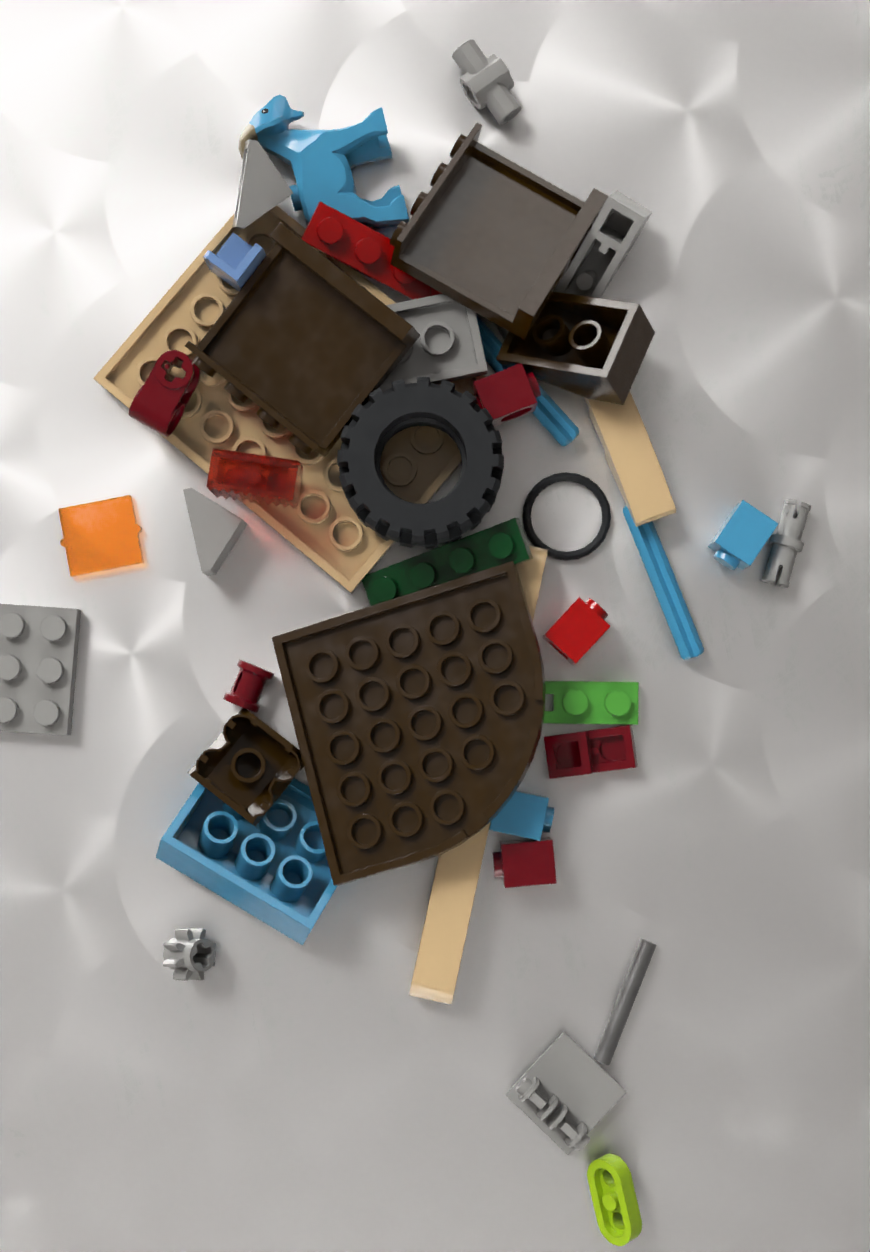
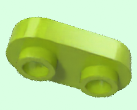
(614, 1199)

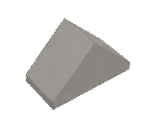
(259, 186)
(213, 530)

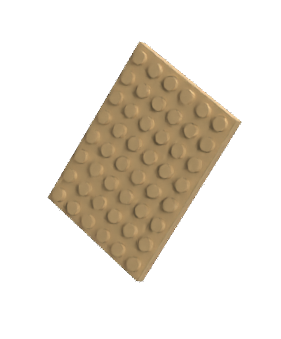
(323, 523)

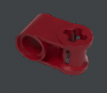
(164, 397)

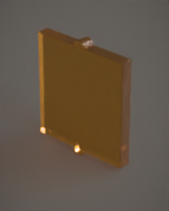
(101, 535)

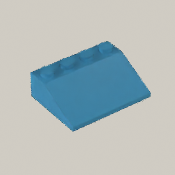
(266, 869)

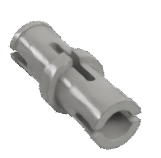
(786, 543)

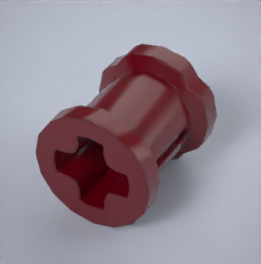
(248, 686)

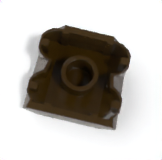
(248, 766)

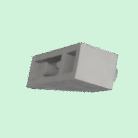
(605, 247)

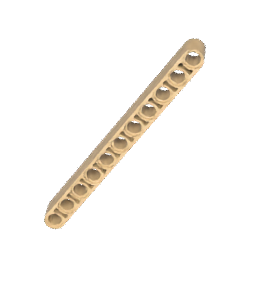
(459, 872)

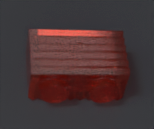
(255, 477)

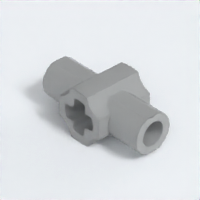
(486, 82)

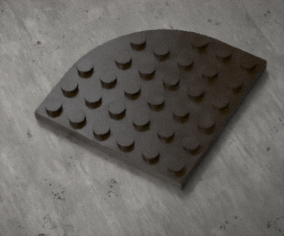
(415, 718)

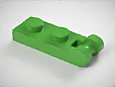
(592, 702)

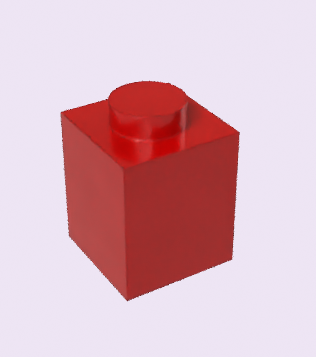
(577, 629)

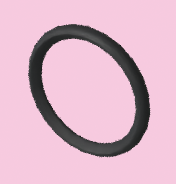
(573, 477)

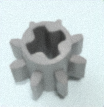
(189, 954)

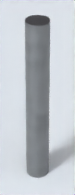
(624, 1002)

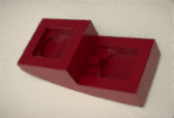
(590, 751)

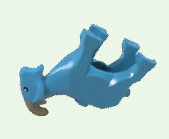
(325, 160)

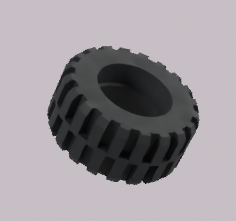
(408, 407)

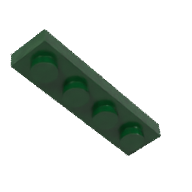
(449, 562)

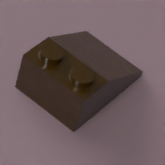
(583, 346)

